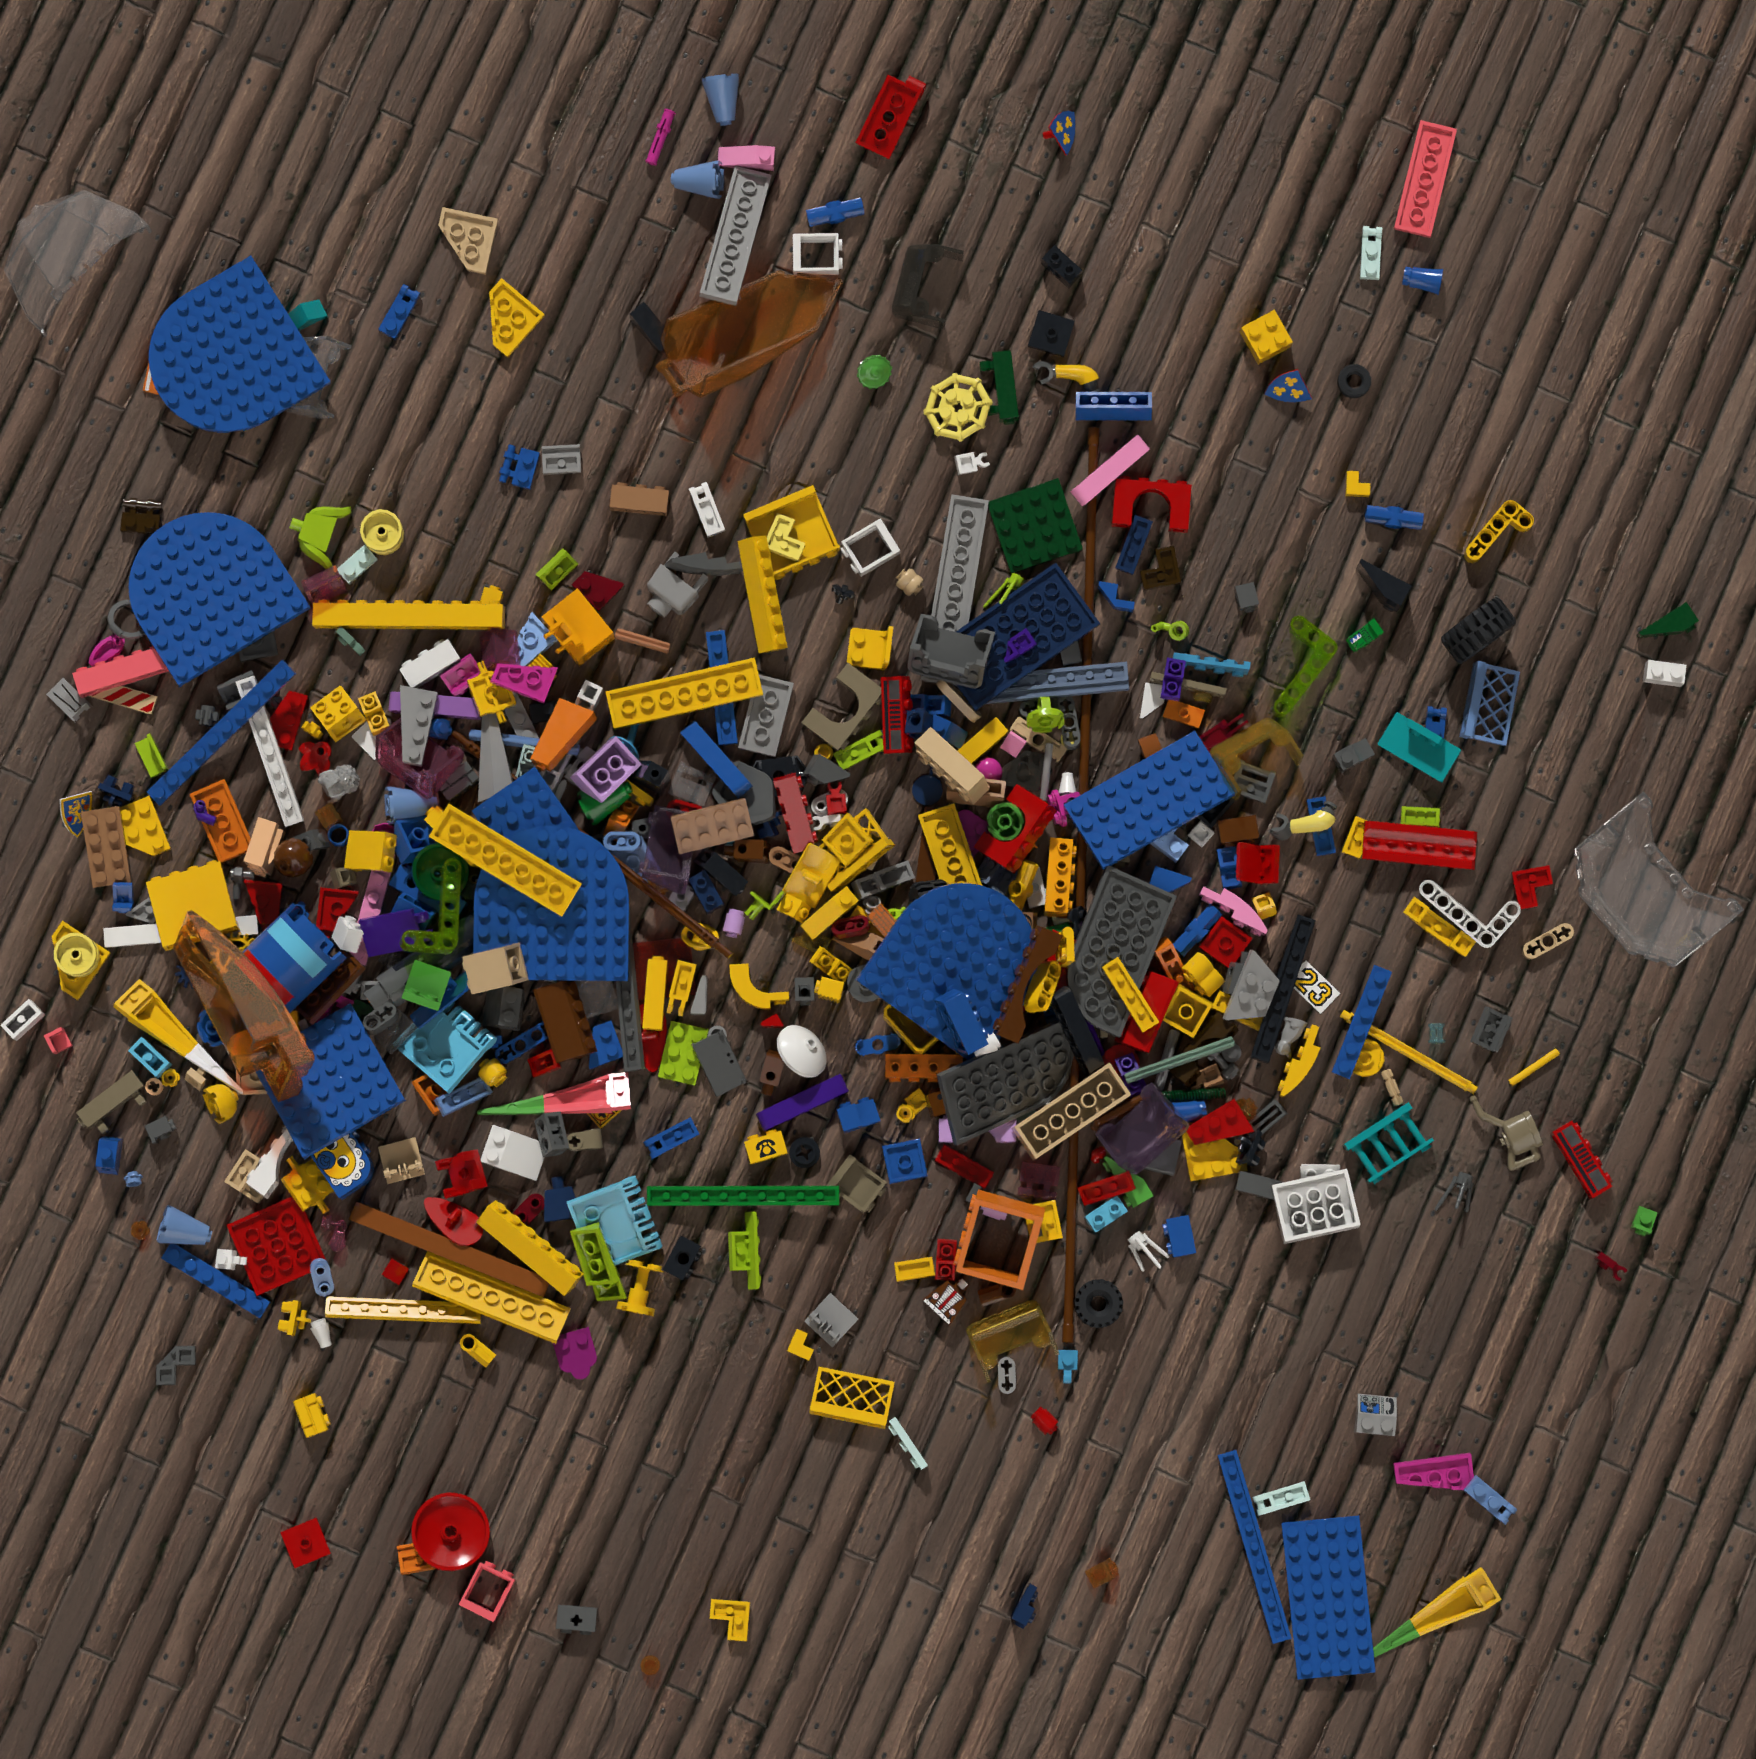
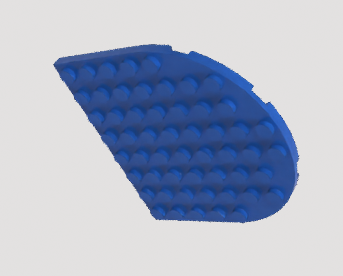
(231, 354)
(209, 591)
(590, 935)
(949, 941)

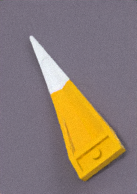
(152, 1016)

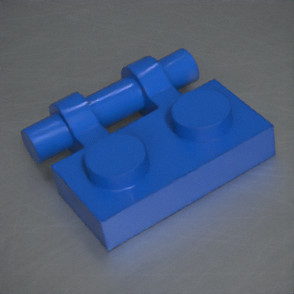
(525, 467)

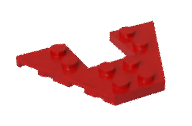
(267, 902)

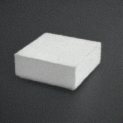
(1201, 834)

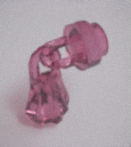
(337, 1241)

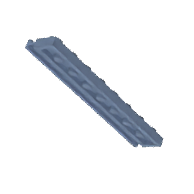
(1068, 682)

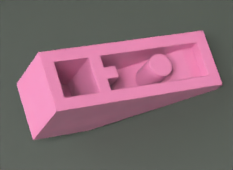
(748, 157)

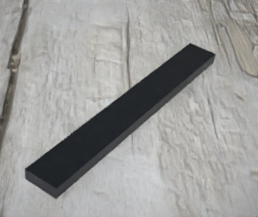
(1287, 977)

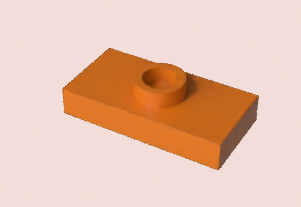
(1183, 713)

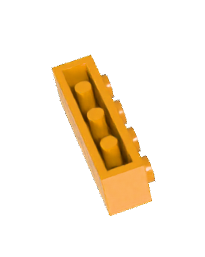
(1058, 877)

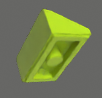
(556, 569)

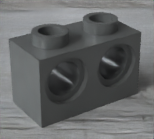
(551, 1134)

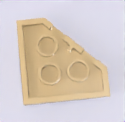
(470, 237)

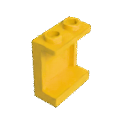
(370, 851)

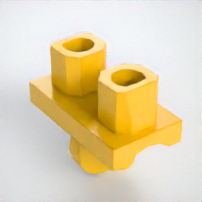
(294, 1309)

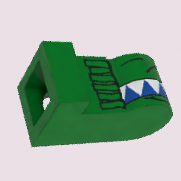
(1364, 636)

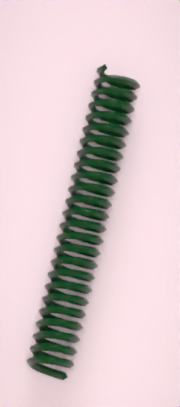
(1194, 1092)

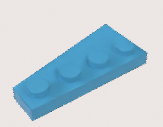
(1213, 663)

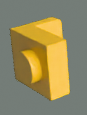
(794, 908)

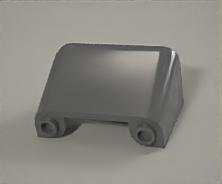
(949, 654)

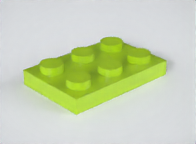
(679, 1059)

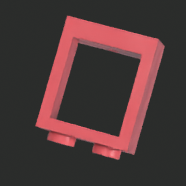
(490, 1567)

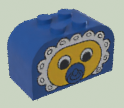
(345, 1164)

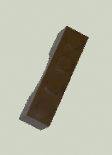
(1215, 1030)

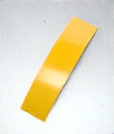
(1438, 927)

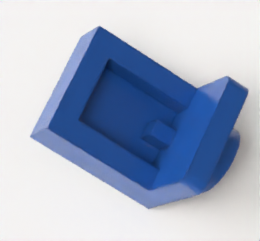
(122, 897)

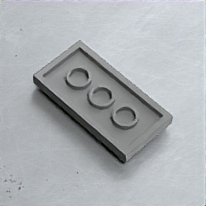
(766, 717)

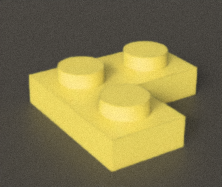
(779, 539)

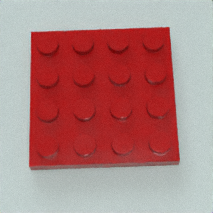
(276, 1245)

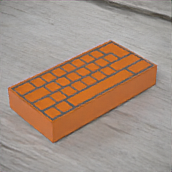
(882, 919)

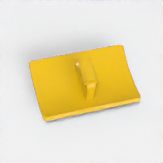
(812, 875)

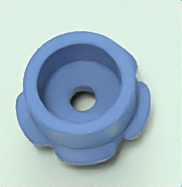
(133, 1179)

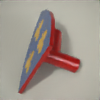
(1063, 130)
(1289, 388)

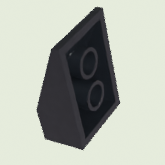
(1386, 587)

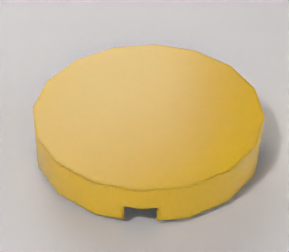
(1369, 1060)

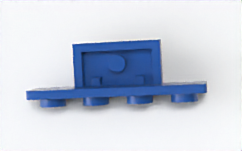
(454, 990)

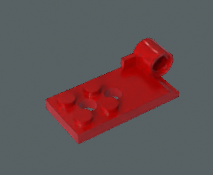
(898, 99)

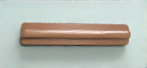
(642, 640)

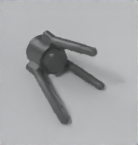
(1464, 1183)

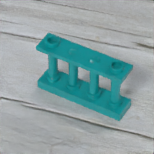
(1371, 1135)

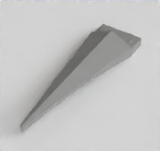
(494, 765)

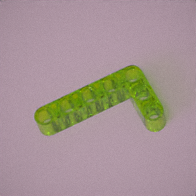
(1308, 668)
(444, 915)

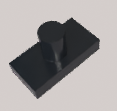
(542, 712)

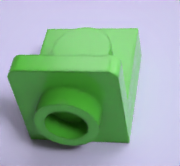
(1643, 1221)

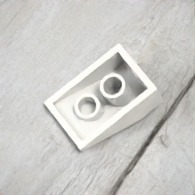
(513, 1153)

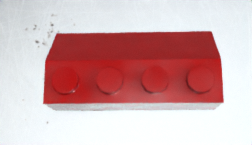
(1158, 994)

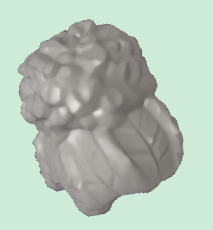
(339, 782)

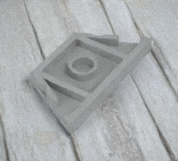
(1252, 991)

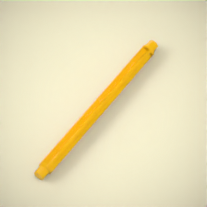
(1416, 1056)

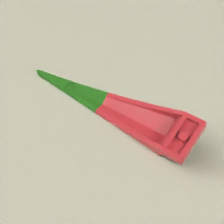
(594, 1096)

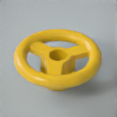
(697, 943)

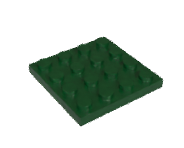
(1034, 526)

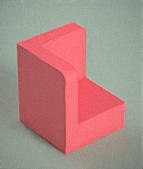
(58, 1040)

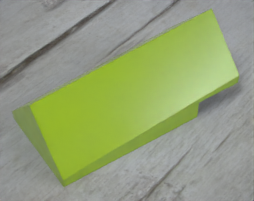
(597, 1263)

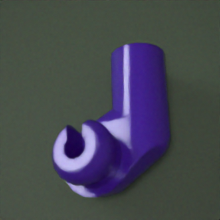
(201, 813)

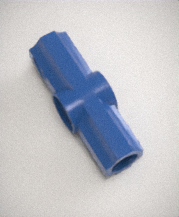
(835, 212)
(1394, 517)
(1197, 930)

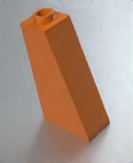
(561, 733)

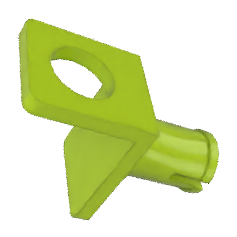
(760, 903)

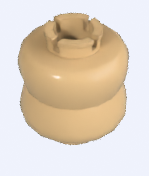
(909, 582)

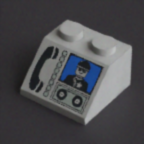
(1376, 1415)

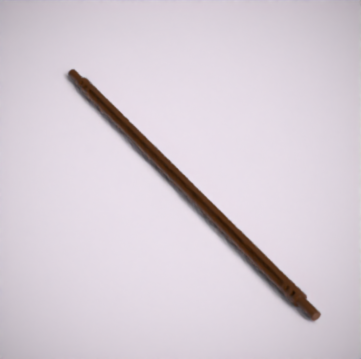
(634, 878)

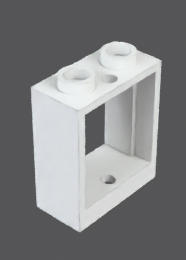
(816, 238)
(886, 537)

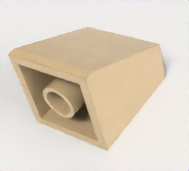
(495, 968)

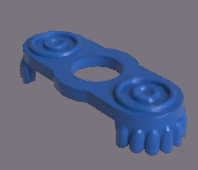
(890, 1042)

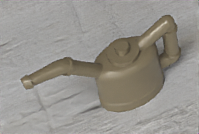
(1518, 1135)

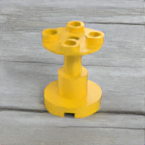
(638, 1295)

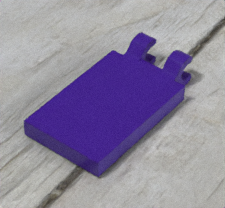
(384, 931)

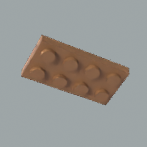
(712, 826)
(106, 846)

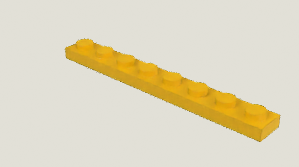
(399, 1310)

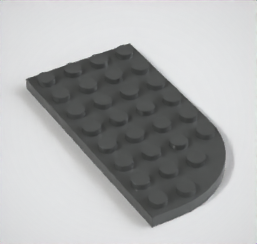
(1121, 923)
(1005, 1082)

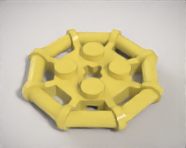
(952, 398)

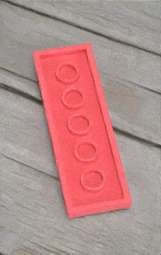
(1425, 179)

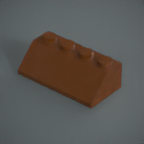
(565, 1021)

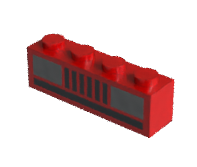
(895, 704)
(1581, 1160)

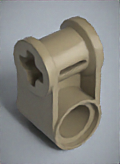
(588, 1140)

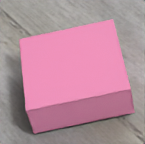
(1013, 744)

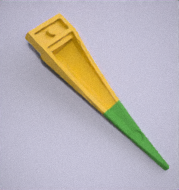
(1461, 1600)

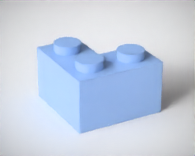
(1171, 846)

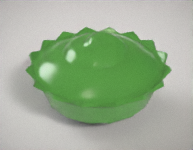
(874, 371)

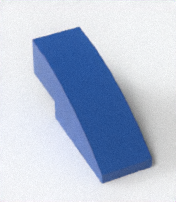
(933, 704)

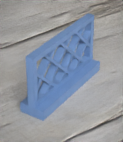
(1475, 696)

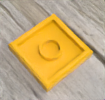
(847, 840)

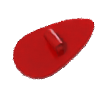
(653, 1044)
(454, 1221)

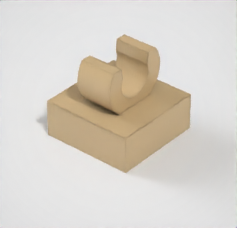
(196, 1078)

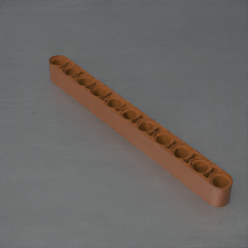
(445, 1248)

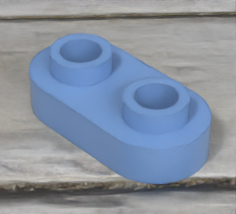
(623, 841)
(321, 1278)

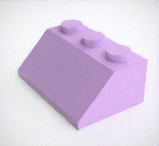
(606, 770)

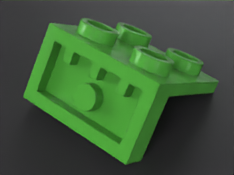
(426, 985)

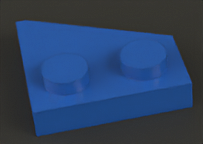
(607, 1045)

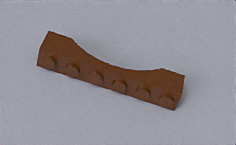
(1011, 1020)

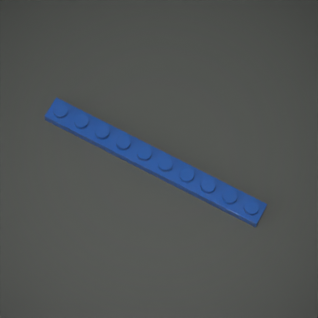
(221, 732)
(1254, 1546)

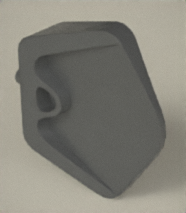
(759, 798)

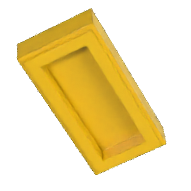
(914, 1269)

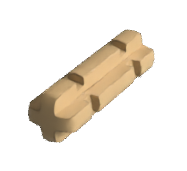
(1392, 1087)

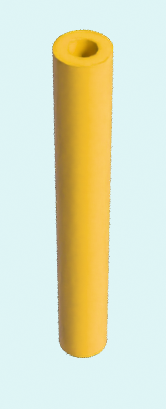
(1533, 1067)

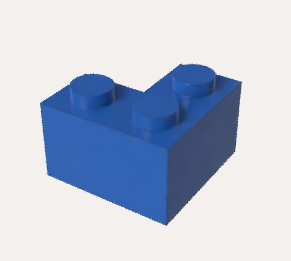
(858, 1115)

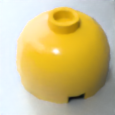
(221, 1102)

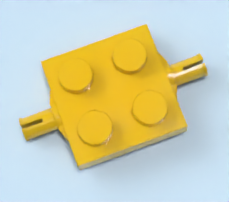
(488, 696)
(307, 1185)

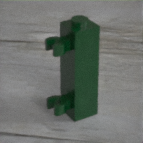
(1004, 385)

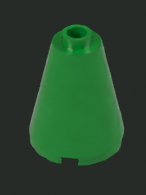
(599, 811)

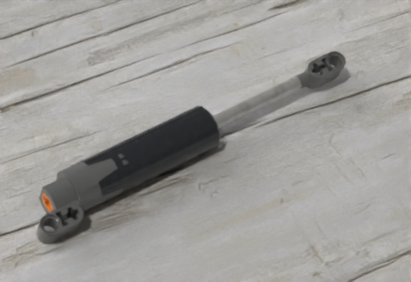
(388, 992)

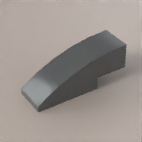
(1255, 1185)

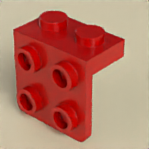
(1257, 863)

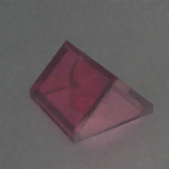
(324, 585)
(499, 647)

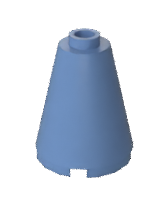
(722, 96)
(701, 179)
(405, 804)
(182, 1229)

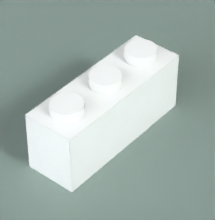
(429, 664)

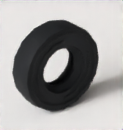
(1358, 370)

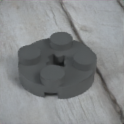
(857, 990)

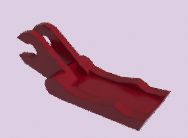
(1221, 732)

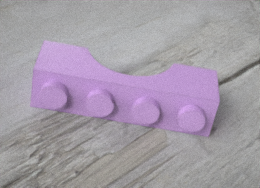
(1002, 1134)

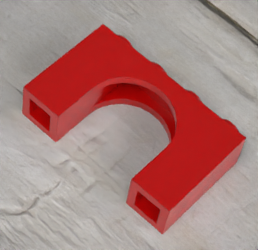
(1176, 494)
(1012, 853)

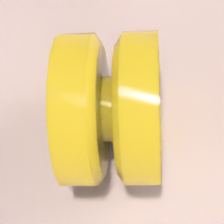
(382, 543)
(84, 963)

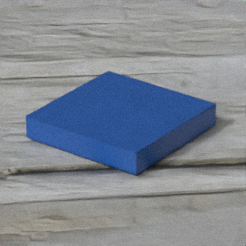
(904, 1161)

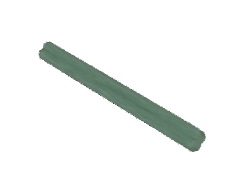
(1179, 1059)

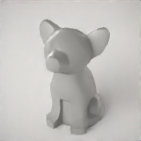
(1291, 1032)

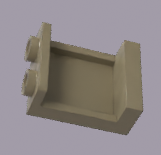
(858, 1184)

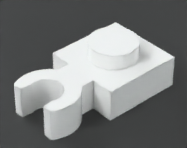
(968, 462)

